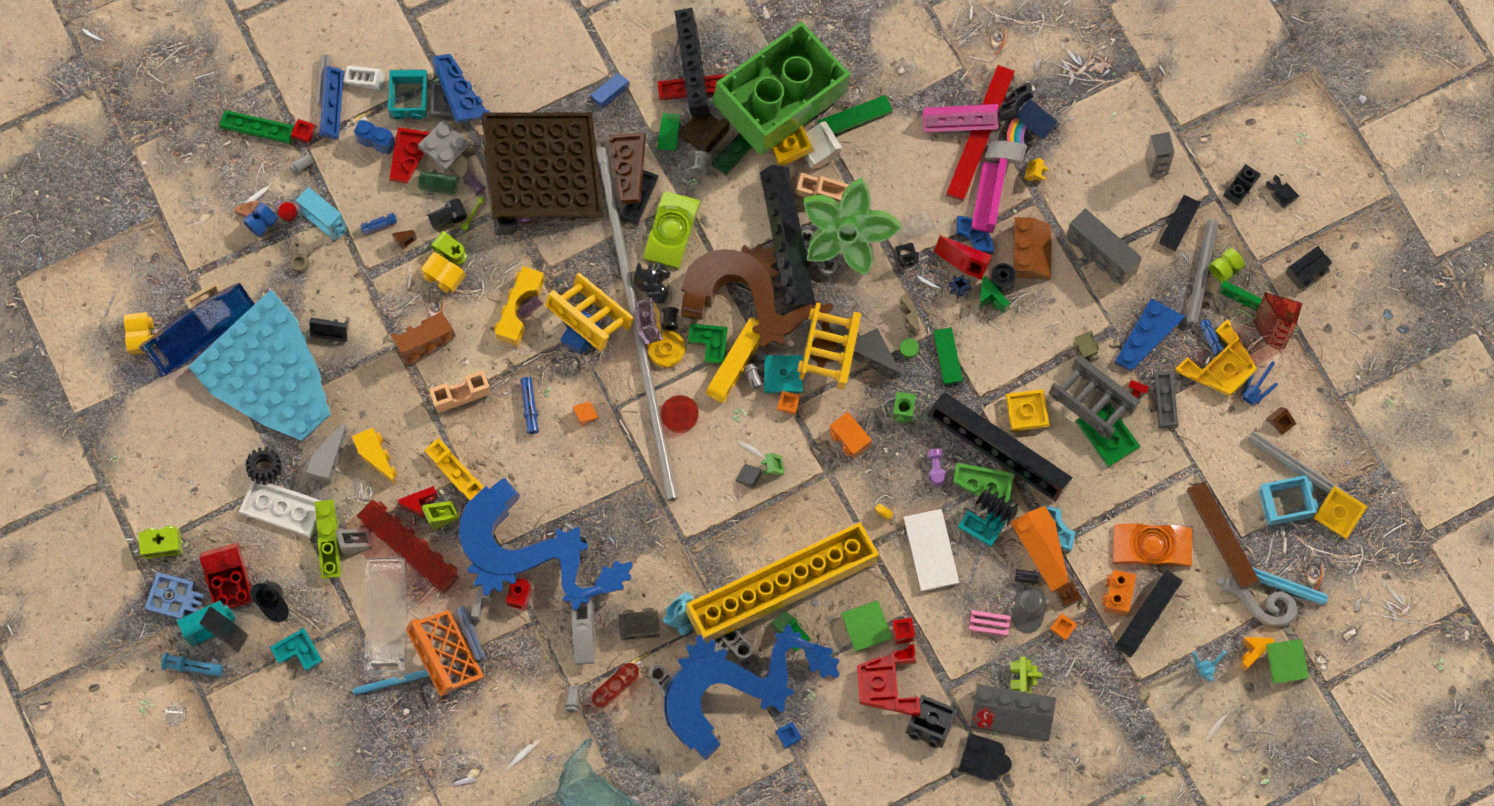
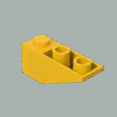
(370, 450)

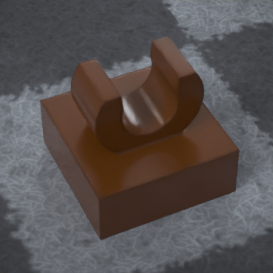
(1068, 594)

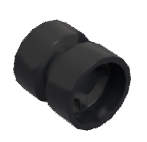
(1003, 277)

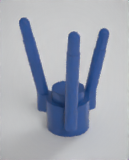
(1252, 394)

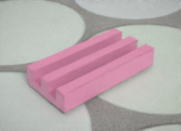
(992, 623)

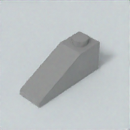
(326, 457)

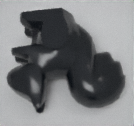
(648, 281)

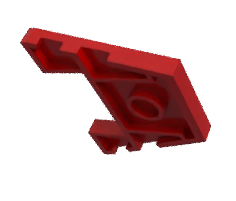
(879, 683)

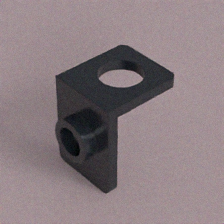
(907, 259)

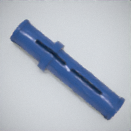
(532, 426)

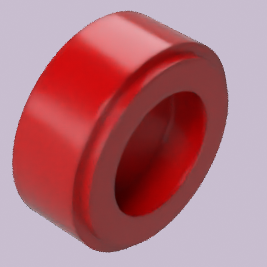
(287, 211)

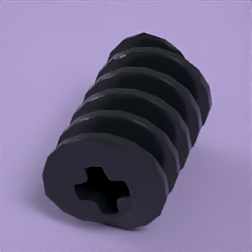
(997, 506)

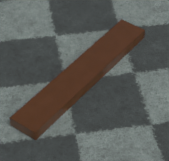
(1222, 535)

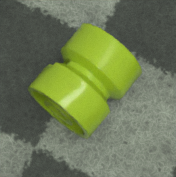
(1224, 267)

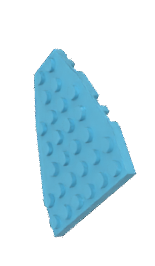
(266, 370)

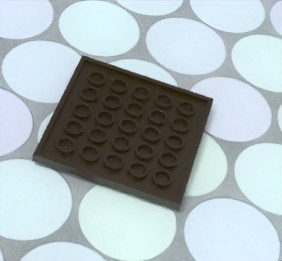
(542, 165)

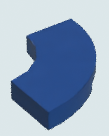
(979, 239)

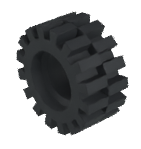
(263, 475)

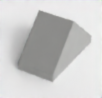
(353, 540)

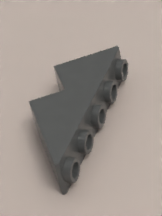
(871, 350)

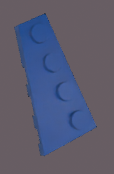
(458, 91)
(1152, 327)

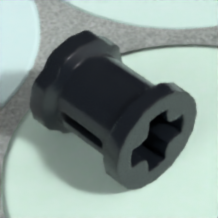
(670, 318)

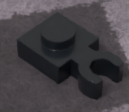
(1282, 194)

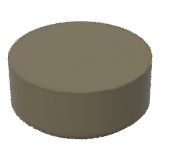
(299, 263)

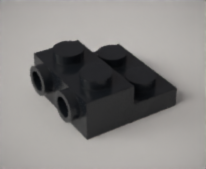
(933, 723)

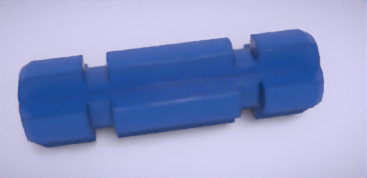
(378, 223)
(1211, 336)

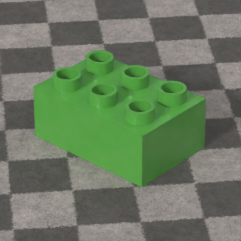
(781, 88)

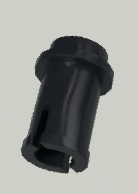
(1029, 576)

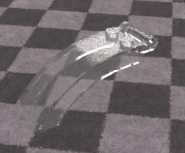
(385, 617)

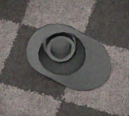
(1029, 610)

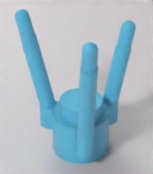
(1207, 667)

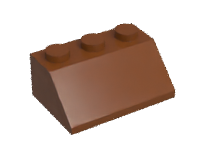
(1031, 248)

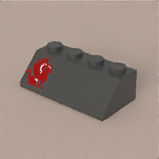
(1013, 712)

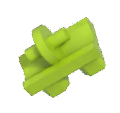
(1027, 673)

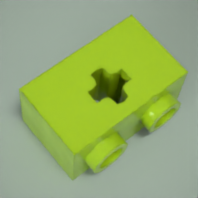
(169, 546)

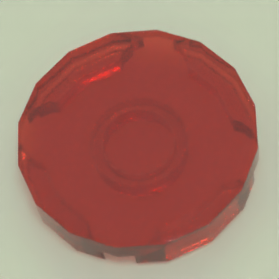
(679, 413)

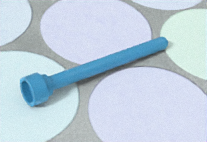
(390, 682)

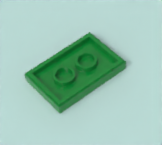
(1118, 447)

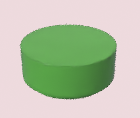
(909, 348)

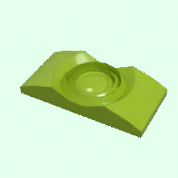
(671, 229)

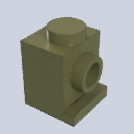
(1086, 346)

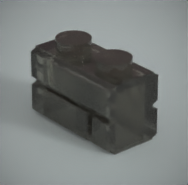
(639, 624)

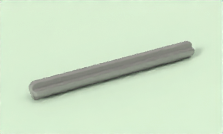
(1202, 271)
(1291, 462)

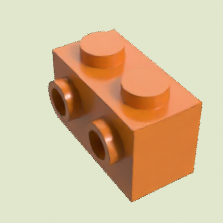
(850, 435)
(1119, 592)

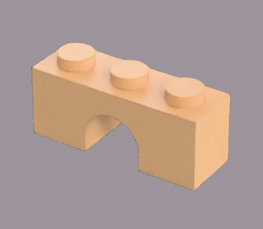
(471, 389)

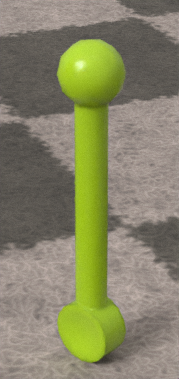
(465, 226)

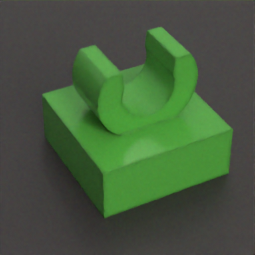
(774, 464)

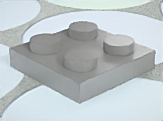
(444, 145)

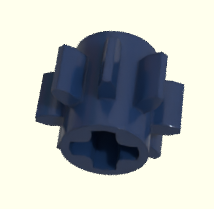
(960, 281)

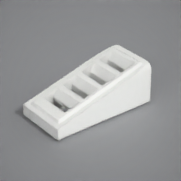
(375, 79)

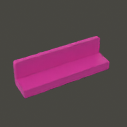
(960, 118)
(989, 196)

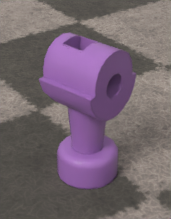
(937, 474)

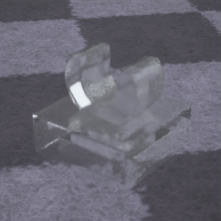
(362, 490)

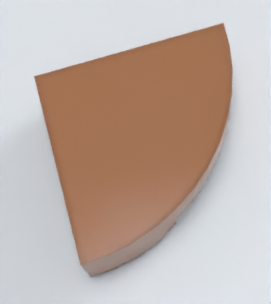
(246, 208)

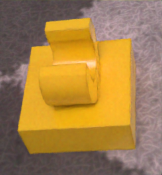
(1035, 169)

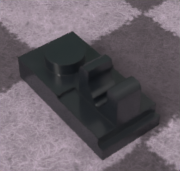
(329, 329)

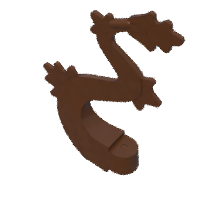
(753, 269)

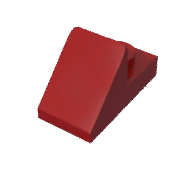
(414, 501)

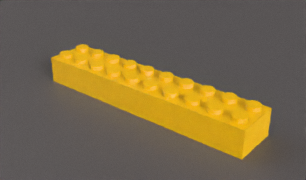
(782, 583)

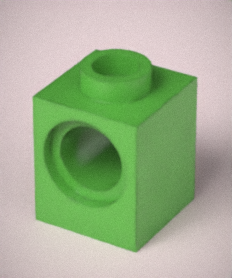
(904, 399)

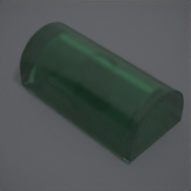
(438, 182)

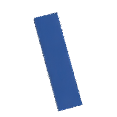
(331, 102)

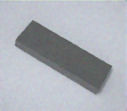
(1165, 399)

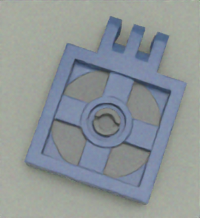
(172, 596)

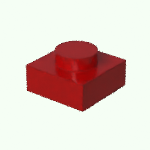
(303, 130)

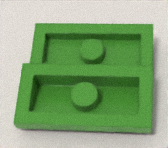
(866, 625)
(1287, 661)

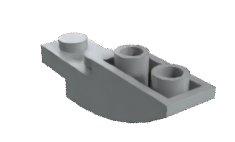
(584, 633)

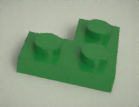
(713, 337)

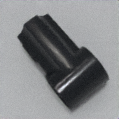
(452, 212)

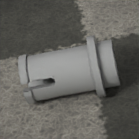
(301, 164)
(752, 376)
(572, 699)

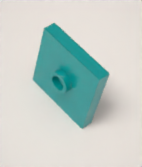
(782, 374)

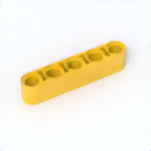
(734, 363)

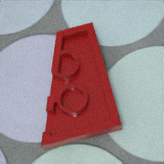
(406, 154)

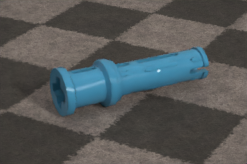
(180, 666)

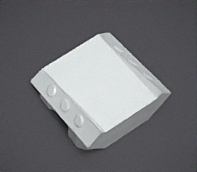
(824, 144)

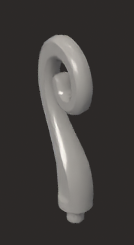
(1230, 585)

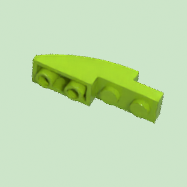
(327, 539)

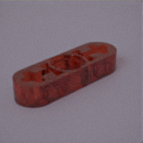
(622, 671)

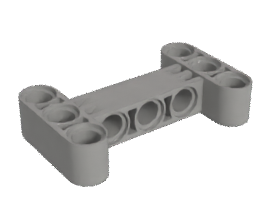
(720, 643)

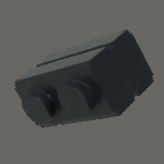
(1309, 267)

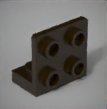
(705, 132)

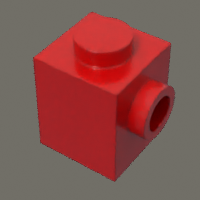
(519, 594)

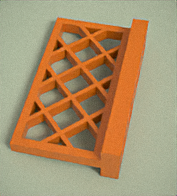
(431, 660)

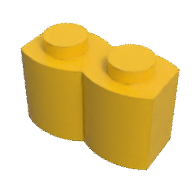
(442, 272)
(137, 331)

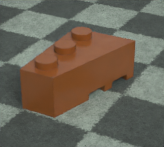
(424, 338)

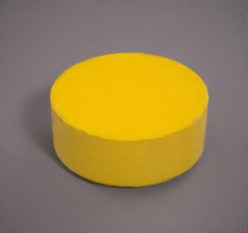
(884, 512)

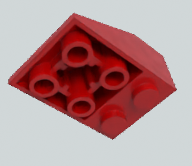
(226, 575)

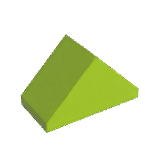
(440, 514)

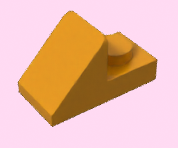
(1258, 648)

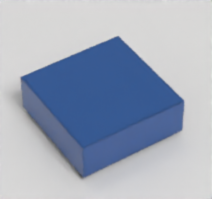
(788, 735)

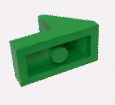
(991, 293)
(784, 619)

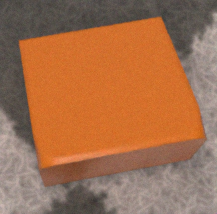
(585, 413)

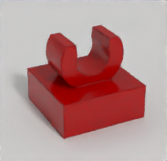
(1138, 388)

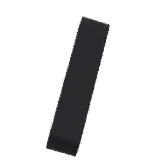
(1148, 613)

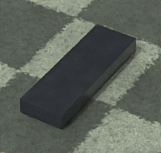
(633, 211)
(1179, 222)

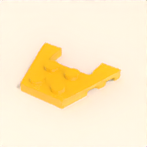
(1227, 370)

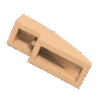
(809, 185)

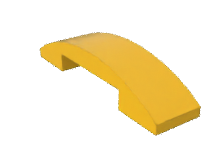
(453, 469)

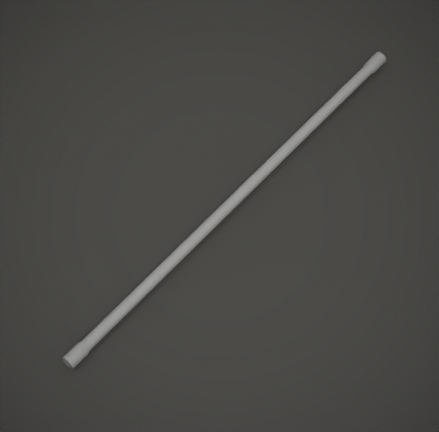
(669, 484)

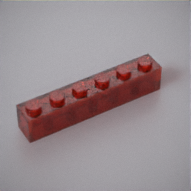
(408, 546)

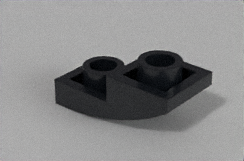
(1242, 185)

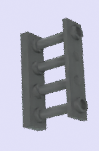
(1099, 380)

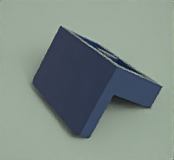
(1037, 119)

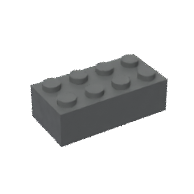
(1103, 247)

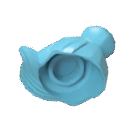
(676, 615)

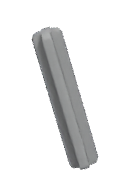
(325, 60)

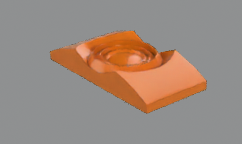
(1152, 545)

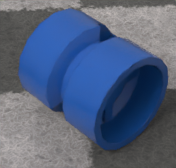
(262, 217)

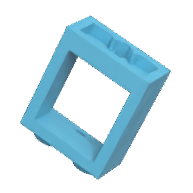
(321, 214)
(1268, 503)

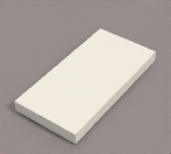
(280, 508)
(931, 550)

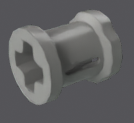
(701, 162)

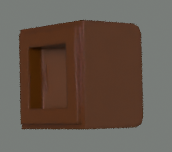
(404, 238)
(1281, 420)

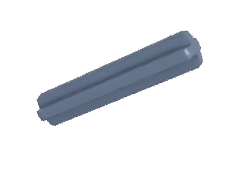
(470, 633)

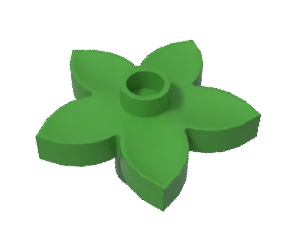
(848, 227)

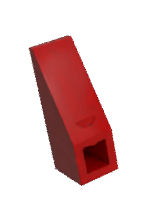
(965, 258)

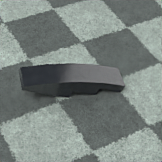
(223, 629)

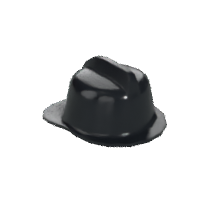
(270, 600)

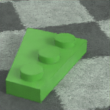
(978, 479)

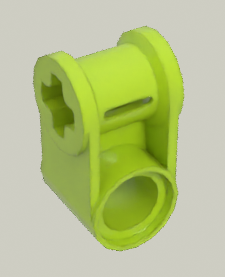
(449, 248)

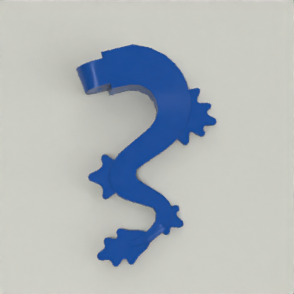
(498, 565)
(708, 667)

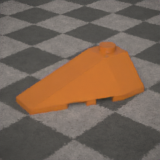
(1041, 540)

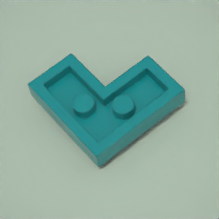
(982, 530)
(298, 645)

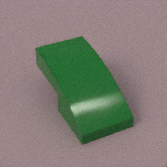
(669, 131)

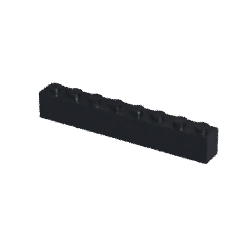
(787, 237)
(1000, 446)

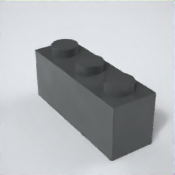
(1159, 154)

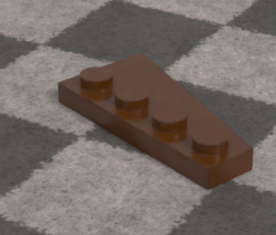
(628, 157)

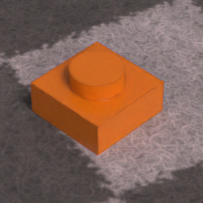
(788, 402)
(1063, 627)

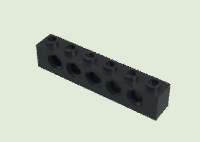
(692, 62)

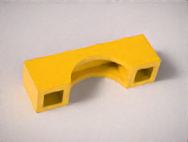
(528, 283)

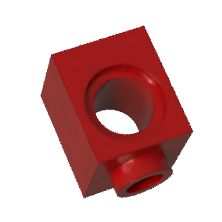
(903, 631)

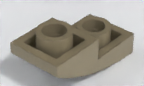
(911, 318)

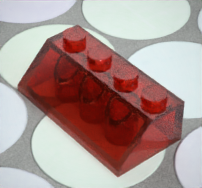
(1276, 319)

